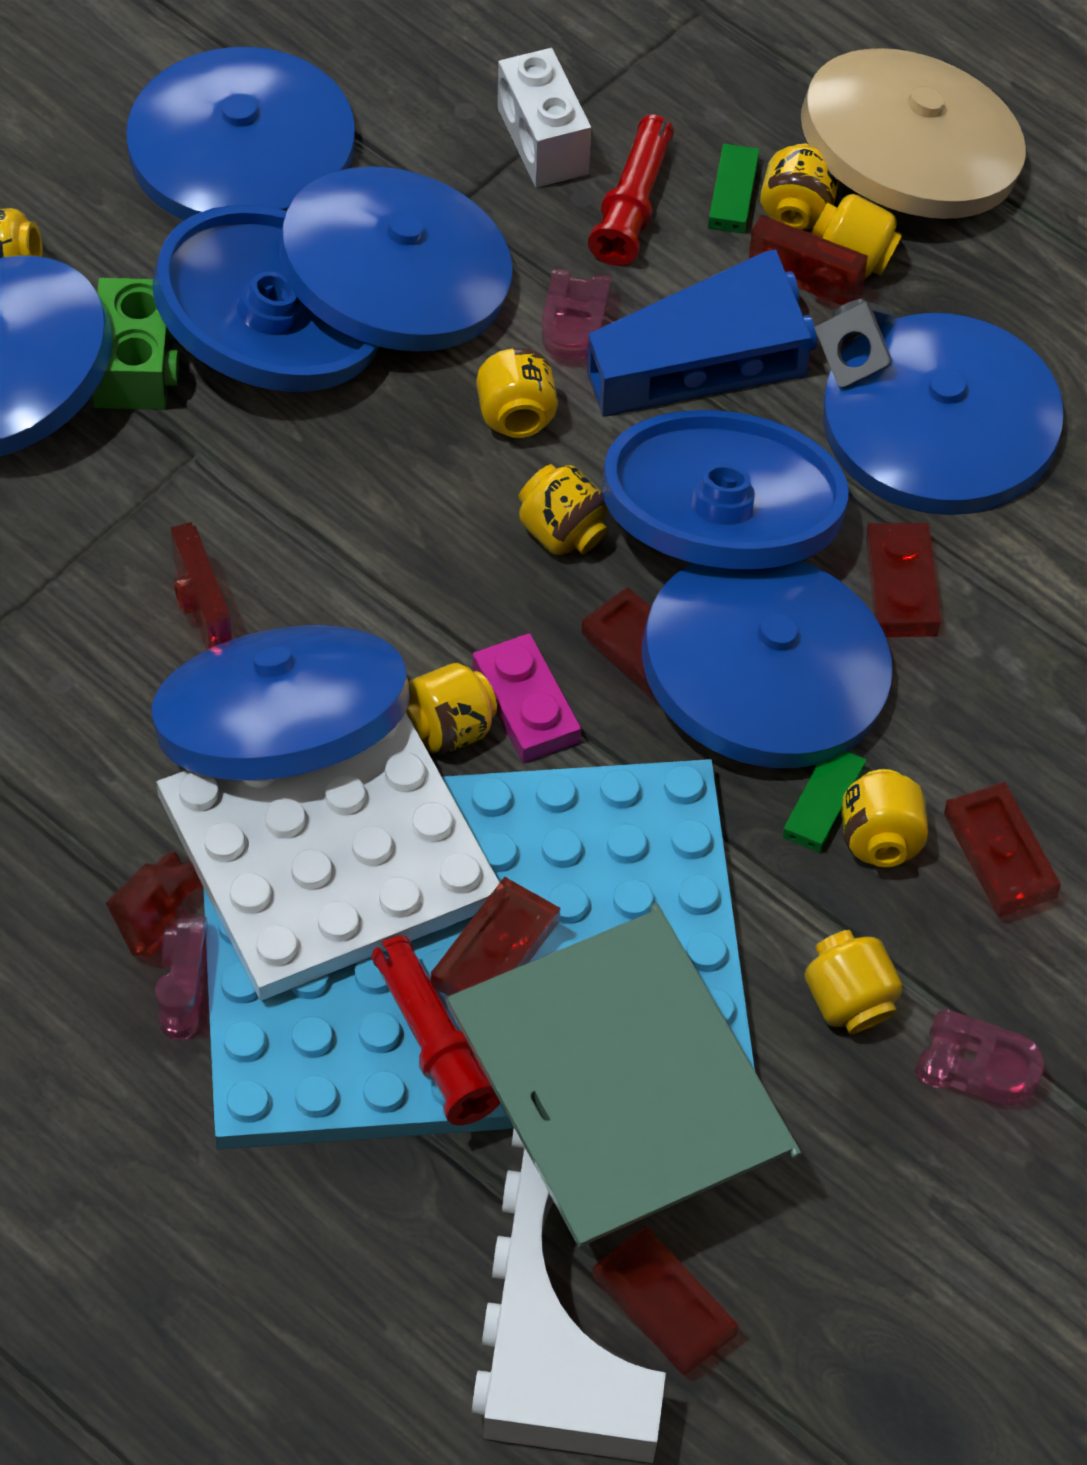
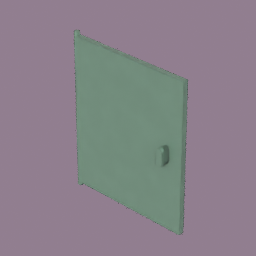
(626, 1075)

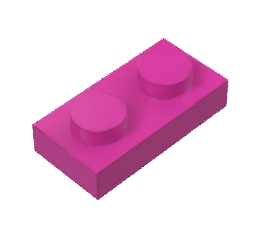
(527, 698)

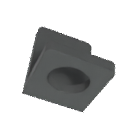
(849, 322)

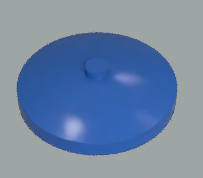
(237, 130)
(395, 258)
(235, 311)
(50, 347)
(952, 422)
(724, 489)
(767, 662)
(280, 702)

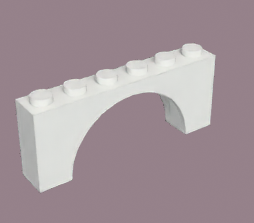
(546, 1375)

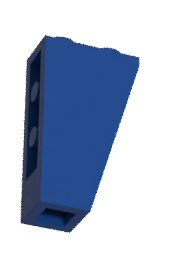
(704, 340)

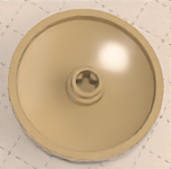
(913, 133)

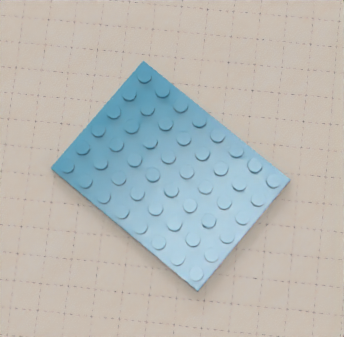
(589, 839)

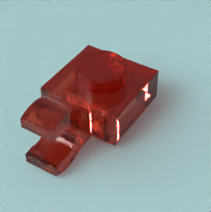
(153, 902)

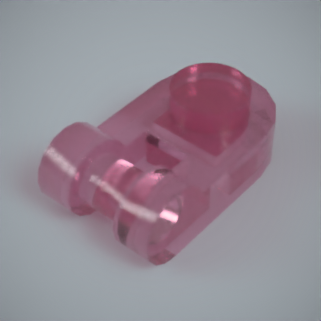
(572, 312)
(181, 991)
(1006, 1062)

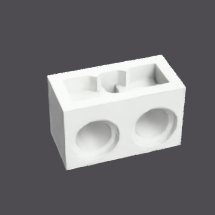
(544, 117)

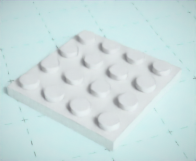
(330, 858)

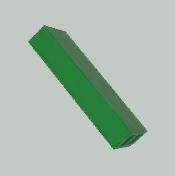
(733, 188)
(822, 801)

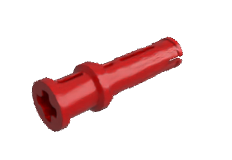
(628, 205)
(444, 1049)

